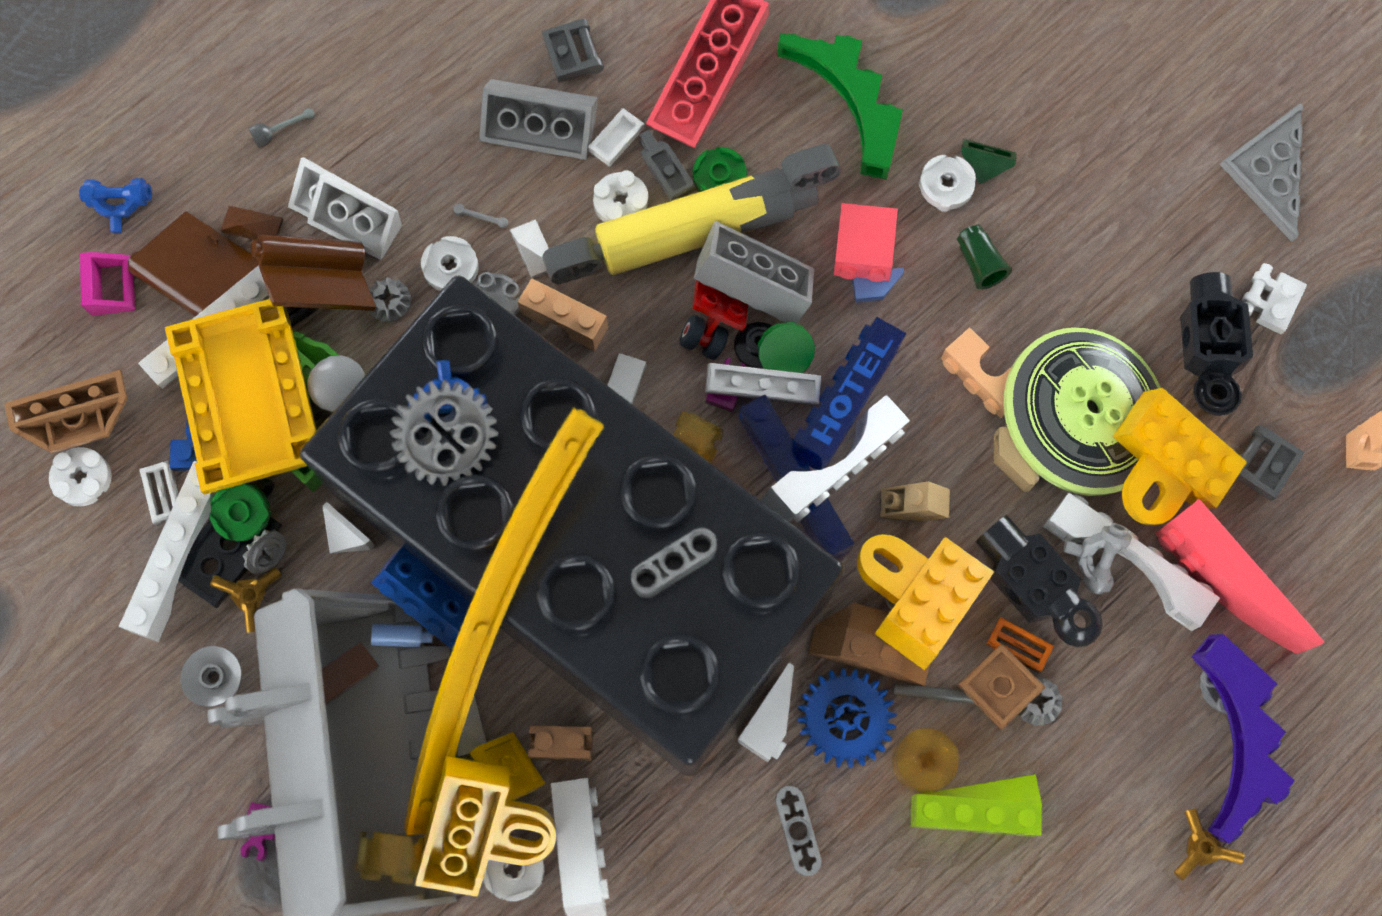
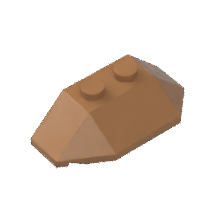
(69, 413)
(851, 640)

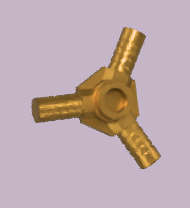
(247, 593)
(1203, 848)

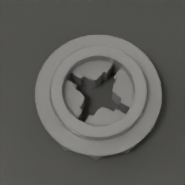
(398, 307)
(274, 547)
(1050, 708)

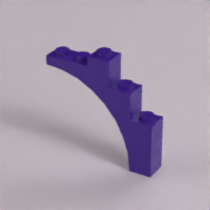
(1254, 735)

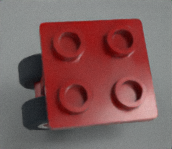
(718, 308)

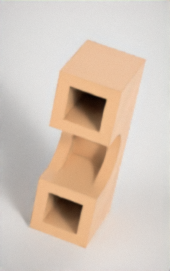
(578, 320)
(964, 359)
(1365, 445)

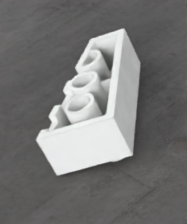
(578, 848)

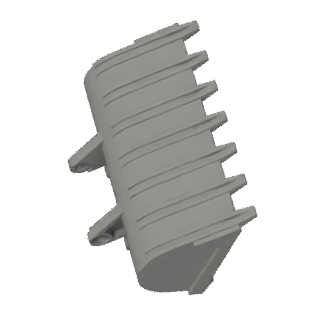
(339, 762)

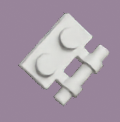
(1281, 301)

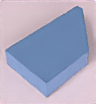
(867, 290)

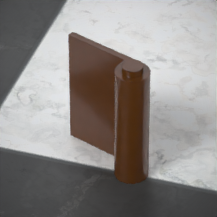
(191, 263)
(313, 272)

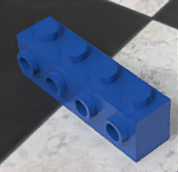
(423, 595)

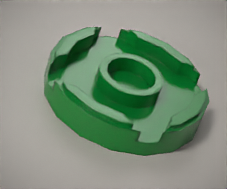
(718, 168)
(786, 348)
(240, 512)

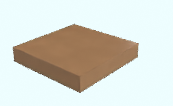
(1001, 686)

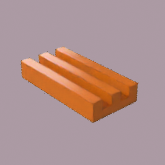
(996, 633)

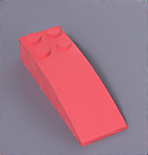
(708, 68)
(1244, 589)

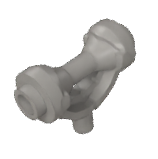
(1099, 577)

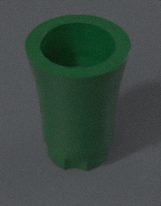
(982, 257)

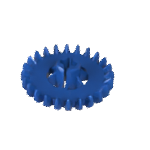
(874, 707)

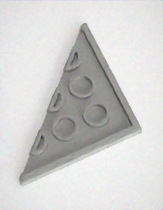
(1271, 170)

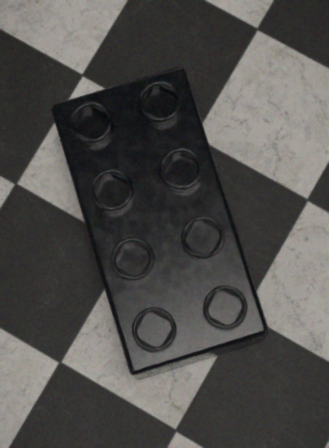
(659, 665)

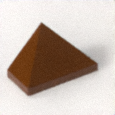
(250, 223)

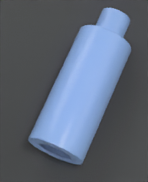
(399, 635)

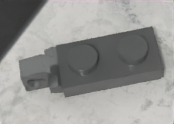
(665, 167)

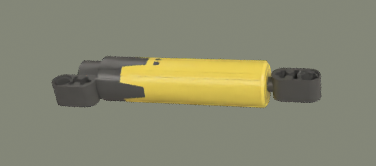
(686, 222)

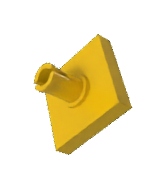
(509, 753)

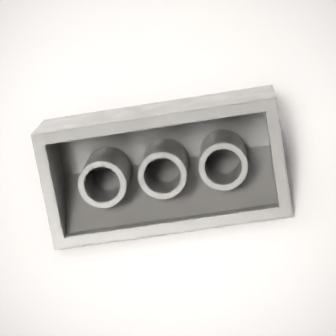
(537, 119)
(755, 274)

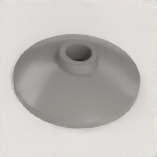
(198, 670)

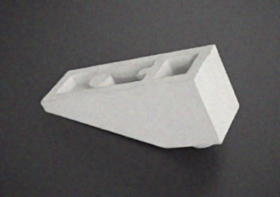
(769, 724)

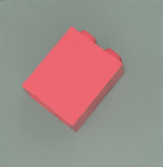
(865, 242)

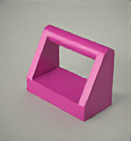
(92, 283)

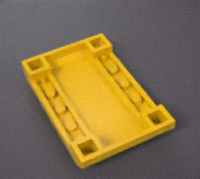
(242, 394)

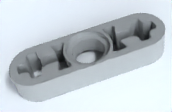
(784, 810)

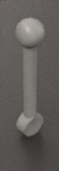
(459, 211)

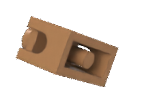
(560, 743)

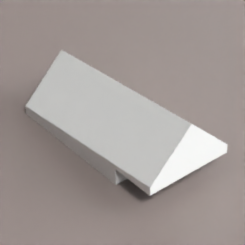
(343, 209)

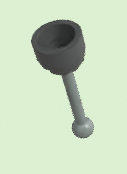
(263, 134)

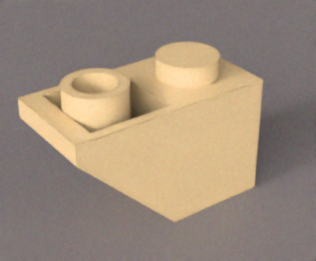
(1011, 462)
(915, 502)

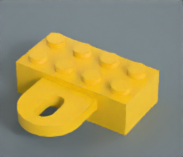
(1176, 455)
(926, 593)
(474, 825)

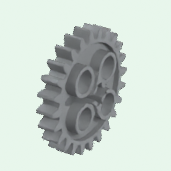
(423, 453)

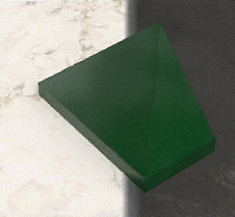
(986, 159)

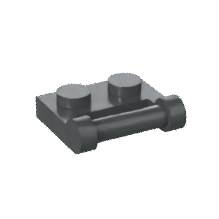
(564, 53)
(1274, 467)

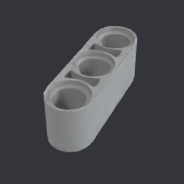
(682, 549)

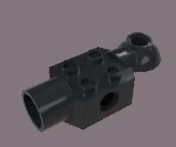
(1215, 341)
(1039, 582)

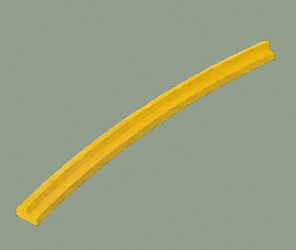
(490, 606)

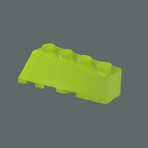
(992, 807)

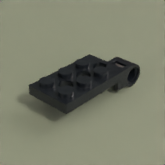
(230, 562)

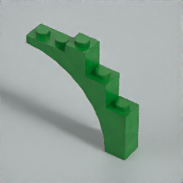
(859, 88)

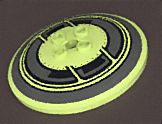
(1050, 412)

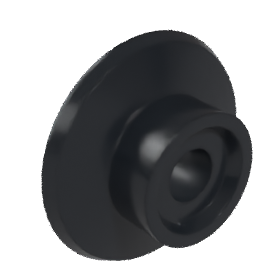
(745, 345)

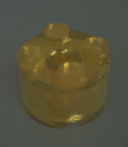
(698, 434)
(942, 756)
(388, 855)

